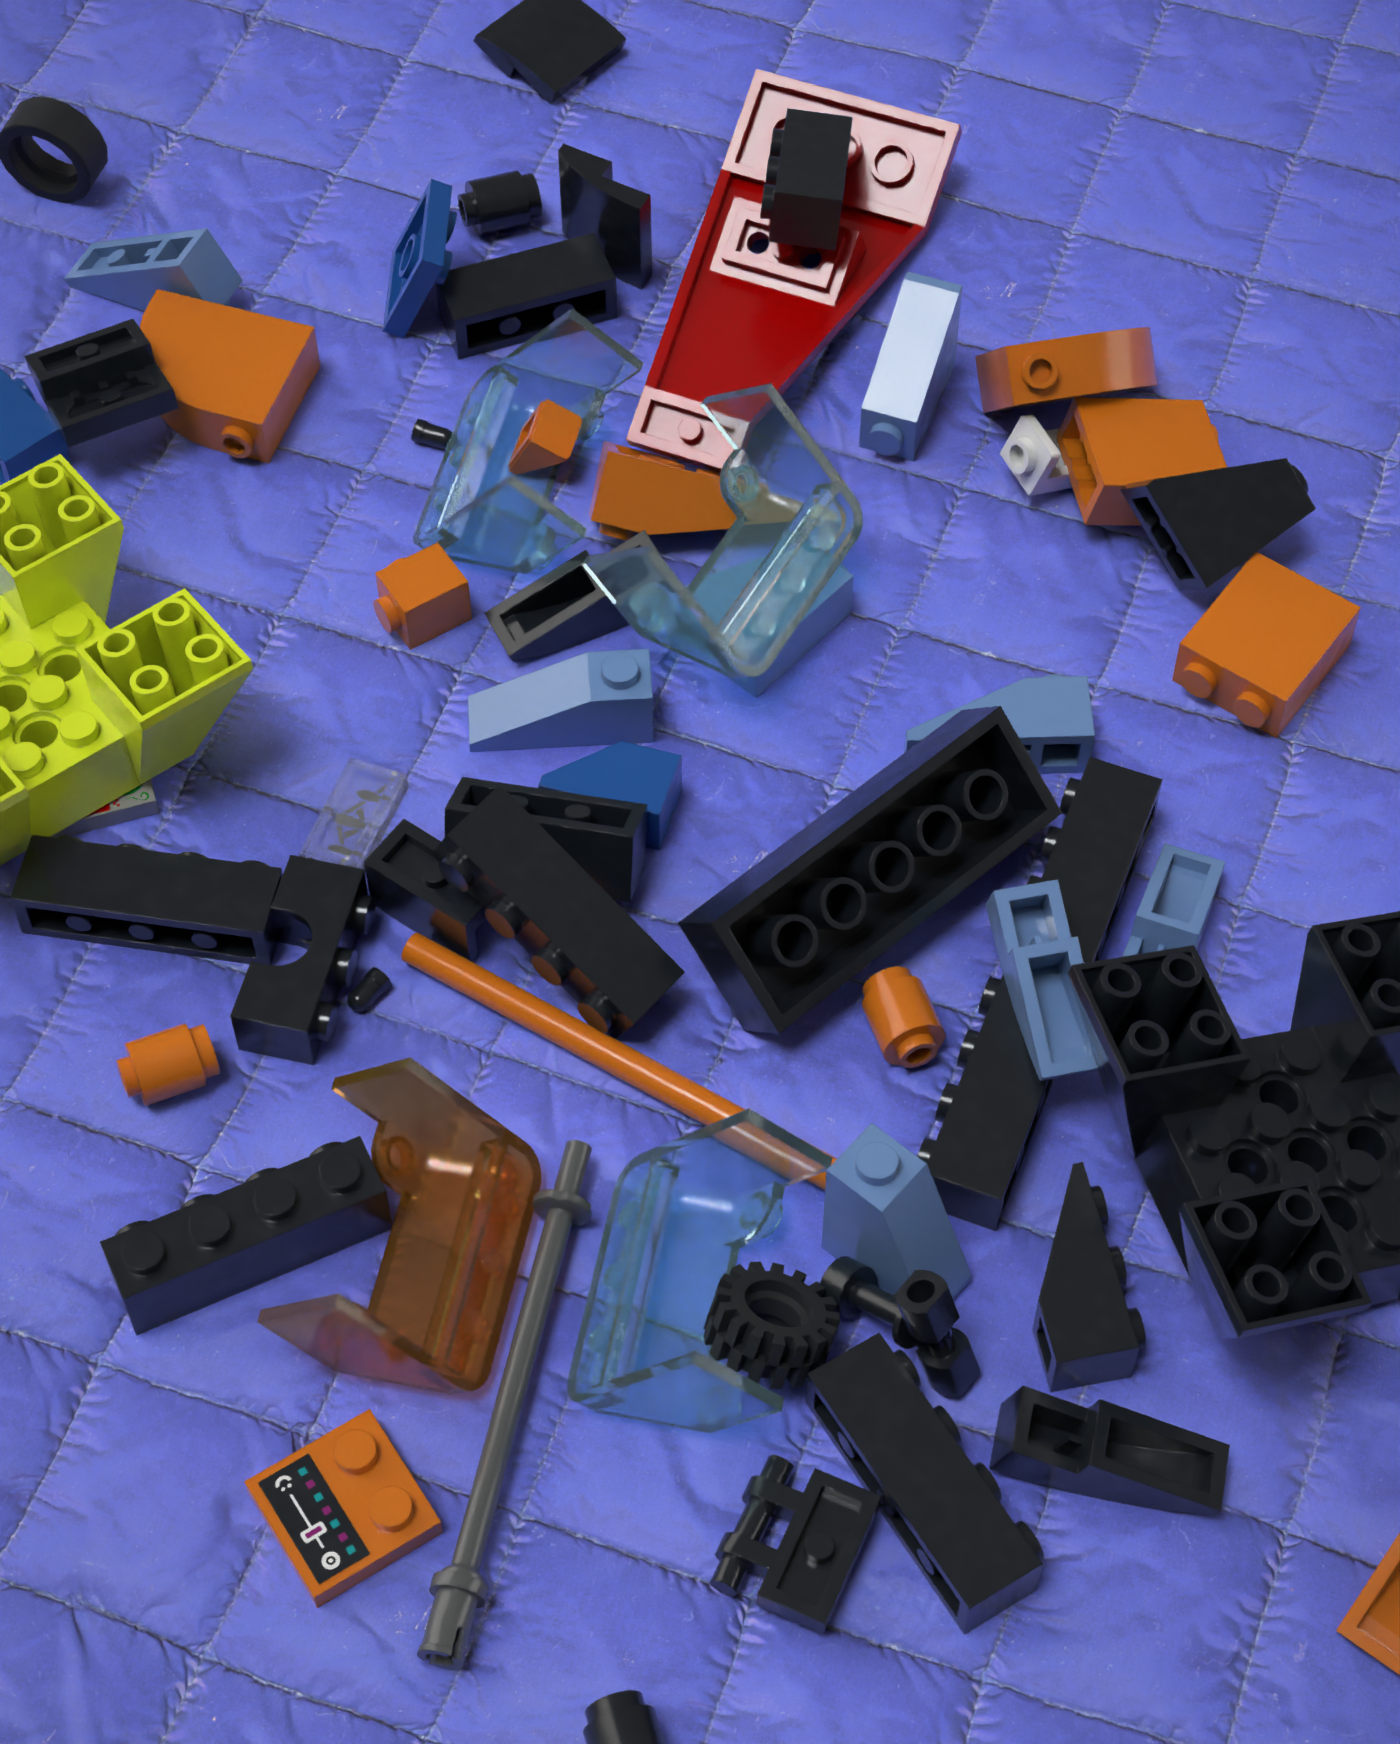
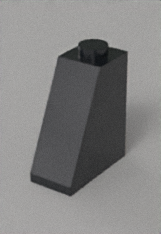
(1218, 517)

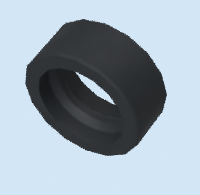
(66, 130)

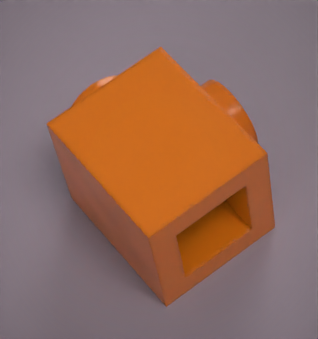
(422, 596)

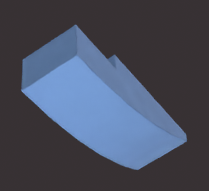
(1175, 901)
(1035, 962)

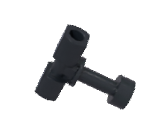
(920, 1317)

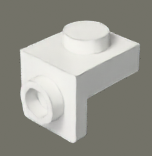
(1035, 457)

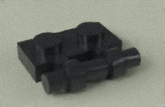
(816, 1551)

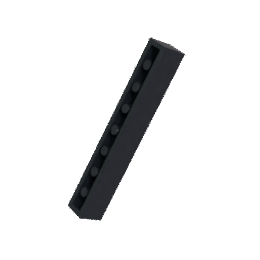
(999, 1096)

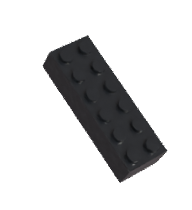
(870, 869)

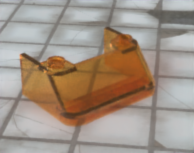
(450, 1246)

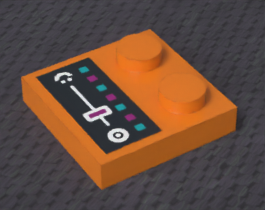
(343, 1507)

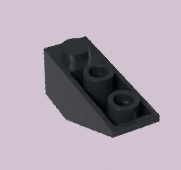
(1081, 1310)

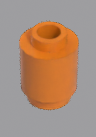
(902, 1017)
(168, 1063)

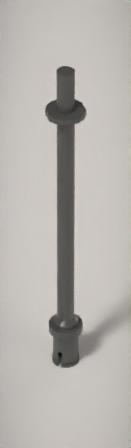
(460, 1585)

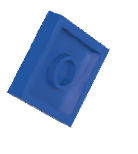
(419, 258)

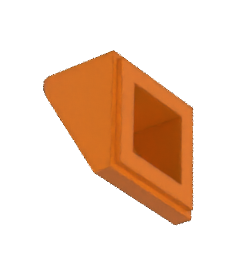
(545, 438)

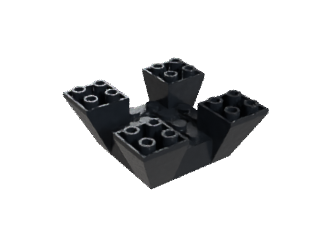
(1265, 1147)

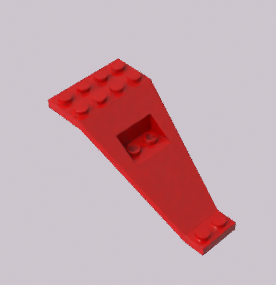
(765, 315)

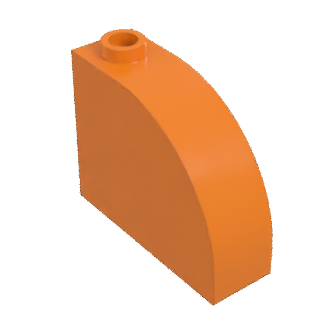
(1066, 368)
(230, 372)

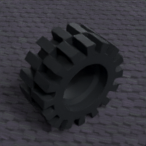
(771, 1324)

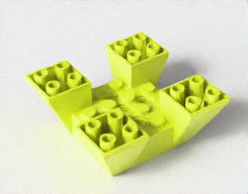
(84, 702)

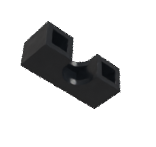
(293, 1005)

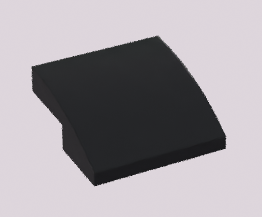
(550, 43)
(610, 210)
(101, 382)

